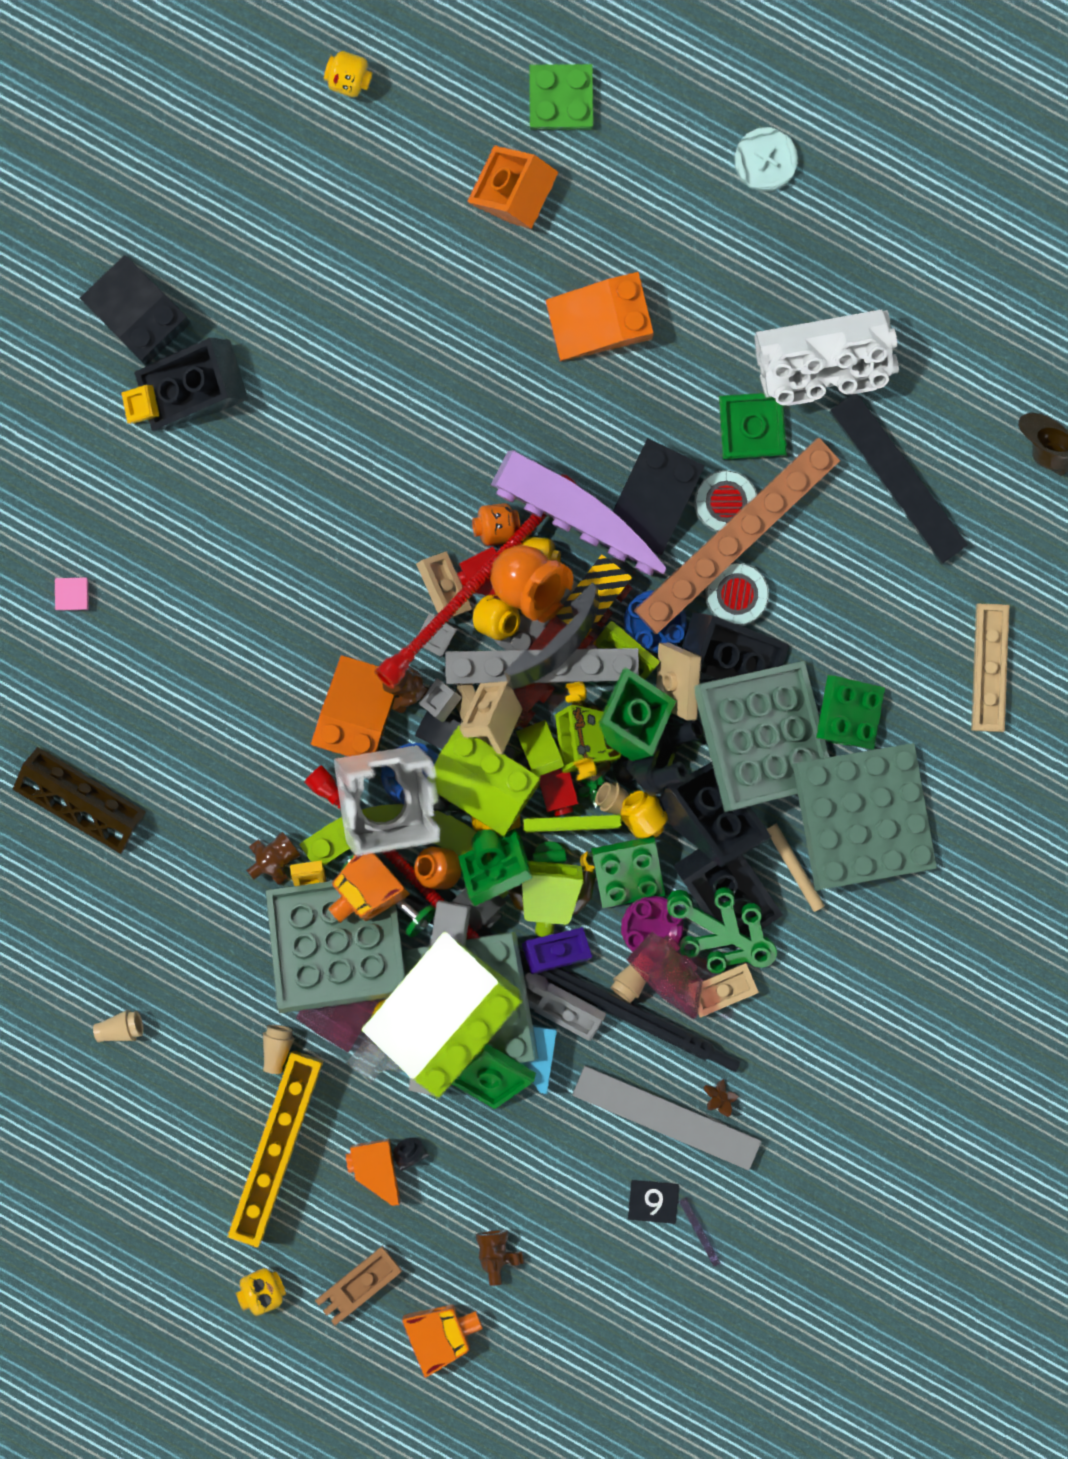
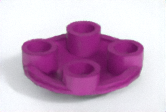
(649, 916)

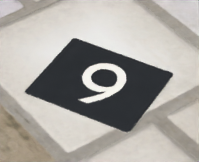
(653, 1201)

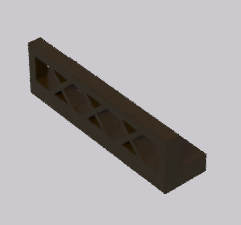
(80, 795)

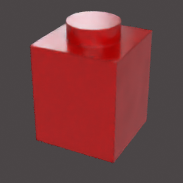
(558, 792)

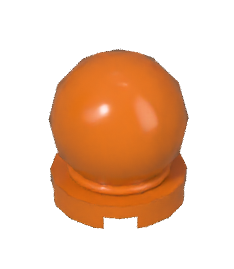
(531, 582)

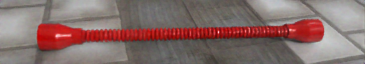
(395, 667)
(324, 785)

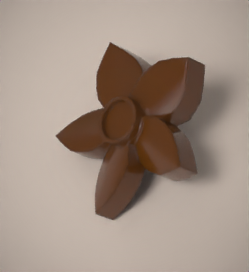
(720, 1098)

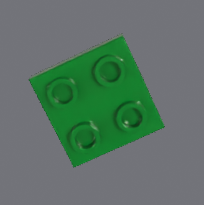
(850, 712)
(494, 865)
(627, 871)

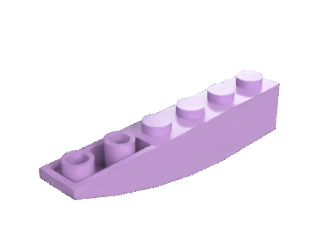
(571, 508)

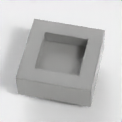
(441, 640)
(440, 700)

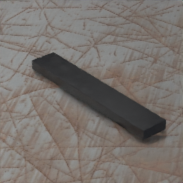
(898, 478)

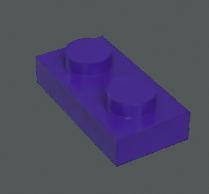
(557, 950)

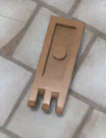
(360, 1284)

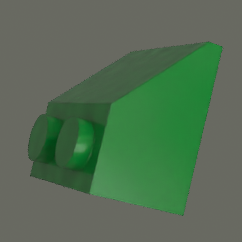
(635, 716)

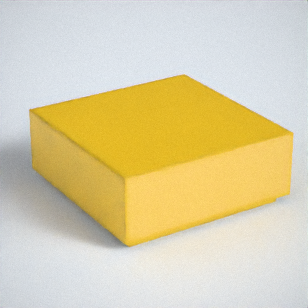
(140, 404)
(308, 873)

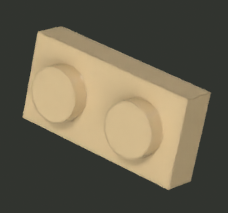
(441, 581)
(726, 989)

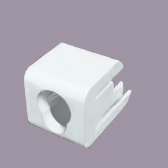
(412, 825)

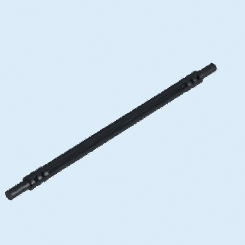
(620, 1007)

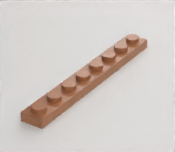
(736, 535)

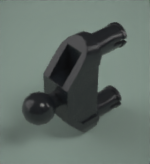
(657, 771)

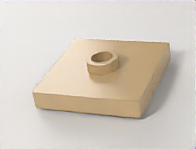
(677, 676)

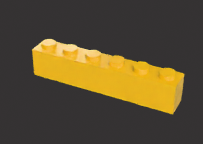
(275, 1148)

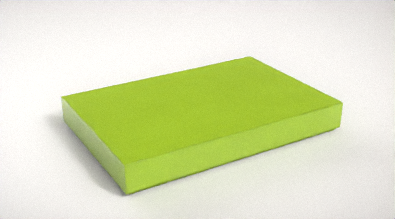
(572, 823)

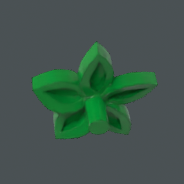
(591, 788)

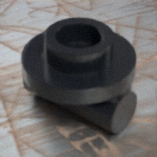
(409, 1153)

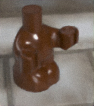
(409, 689)
(272, 858)
(494, 1254)

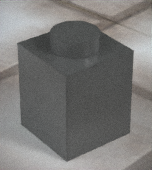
(482, 914)

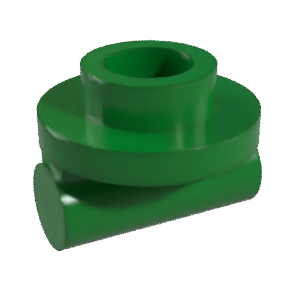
(550, 853)

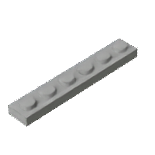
(582, 665)

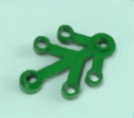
(724, 933)

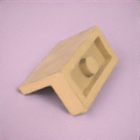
(492, 714)

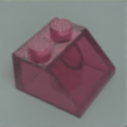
(668, 973)
(339, 1023)

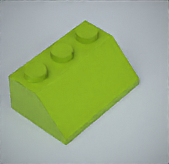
(483, 782)

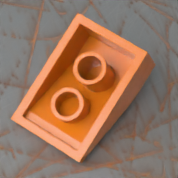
(600, 317)
(353, 710)

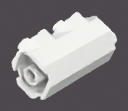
(837, 352)

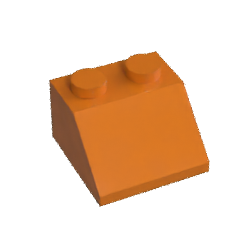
(513, 186)

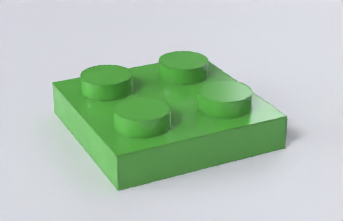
(561, 97)

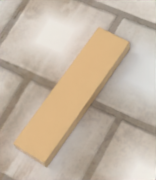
(990, 667)

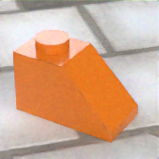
(375, 1168)

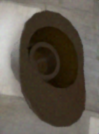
(1048, 441)

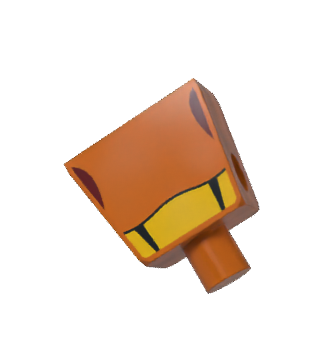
(366, 888)
(439, 1335)

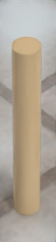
(795, 868)

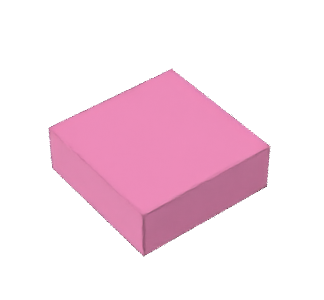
(71, 594)

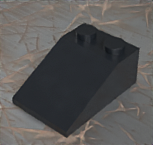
(135, 310)
(194, 383)
(657, 493)
(730, 649)
(699, 816)
(705, 877)

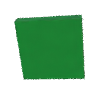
(751, 427)
(493, 1077)

